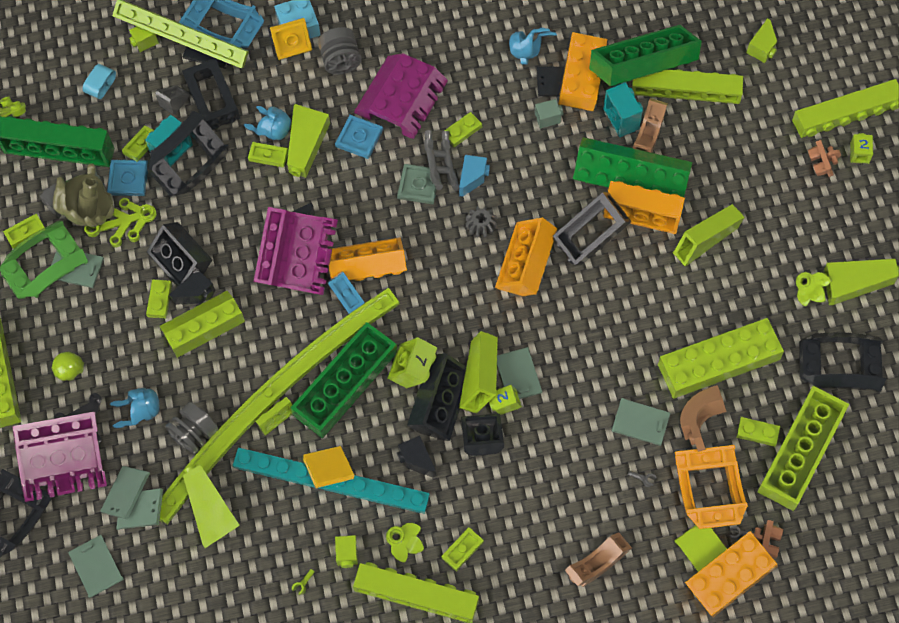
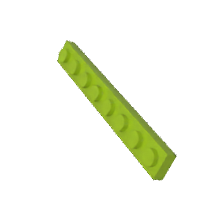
(180, 33)

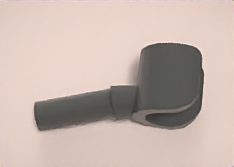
(643, 478)
(741, 532)

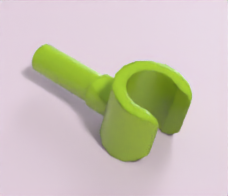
(303, 582)

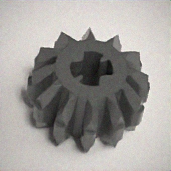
(474, 218)

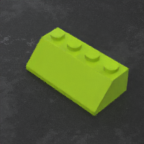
(202, 323)

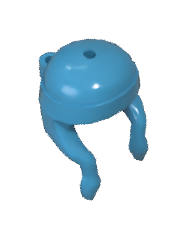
(524, 47)
(274, 125)
(143, 406)

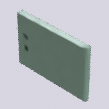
(82, 273)
(519, 371)
(640, 422)
(125, 492)
(145, 511)
(95, 566)

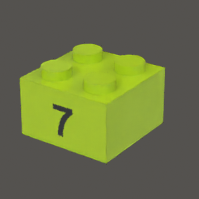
(412, 363)

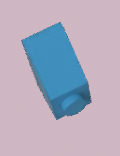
(473, 173)

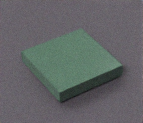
(416, 185)

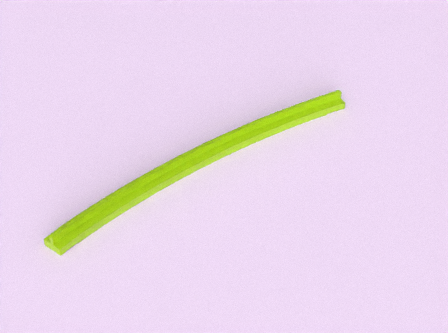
(272, 390)

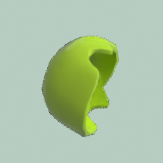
(67, 366)

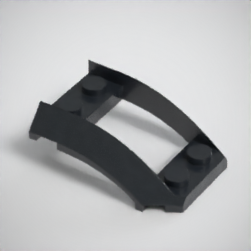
(204, 137)
(870, 360)
(11, 485)

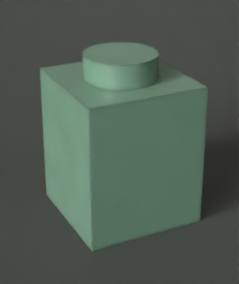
(548, 113)

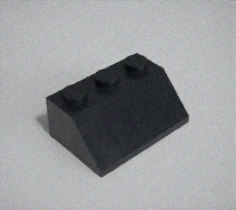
(178, 253)

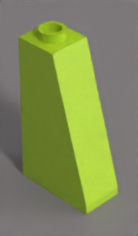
(306, 137)
(707, 234)
(859, 278)
(480, 373)
(209, 508)

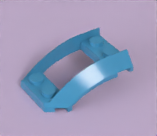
(246, 32)

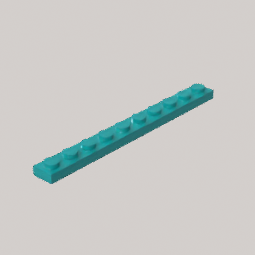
(358, 487)

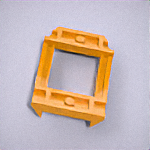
(708, 459)

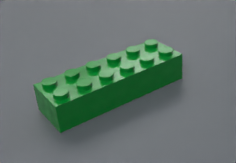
(645, 55)
(55, 141)
(606, 162)
(344, 380)

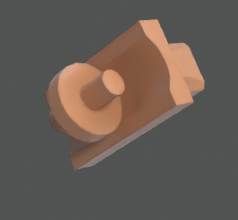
(819, 152)
(769, 532)

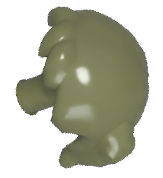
(83, 199)

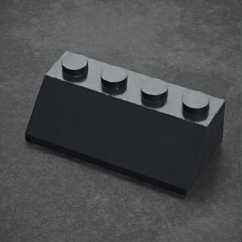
(439, 399)

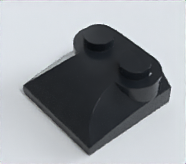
(482, 434)

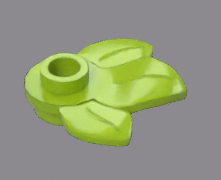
(813, 289)
(406, 543)

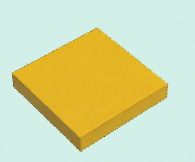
(291, 38)
(328, 466)

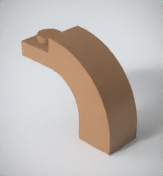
(651, 126)
(697, 411)
(599, 561)

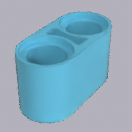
(99, 81)

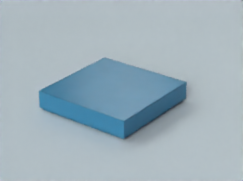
(359, 136)
(127, 178)

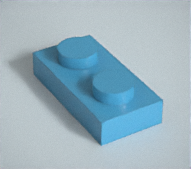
(345, 292)

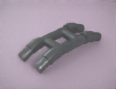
(444, 153)

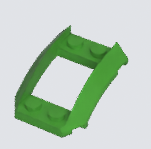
(65, 245)

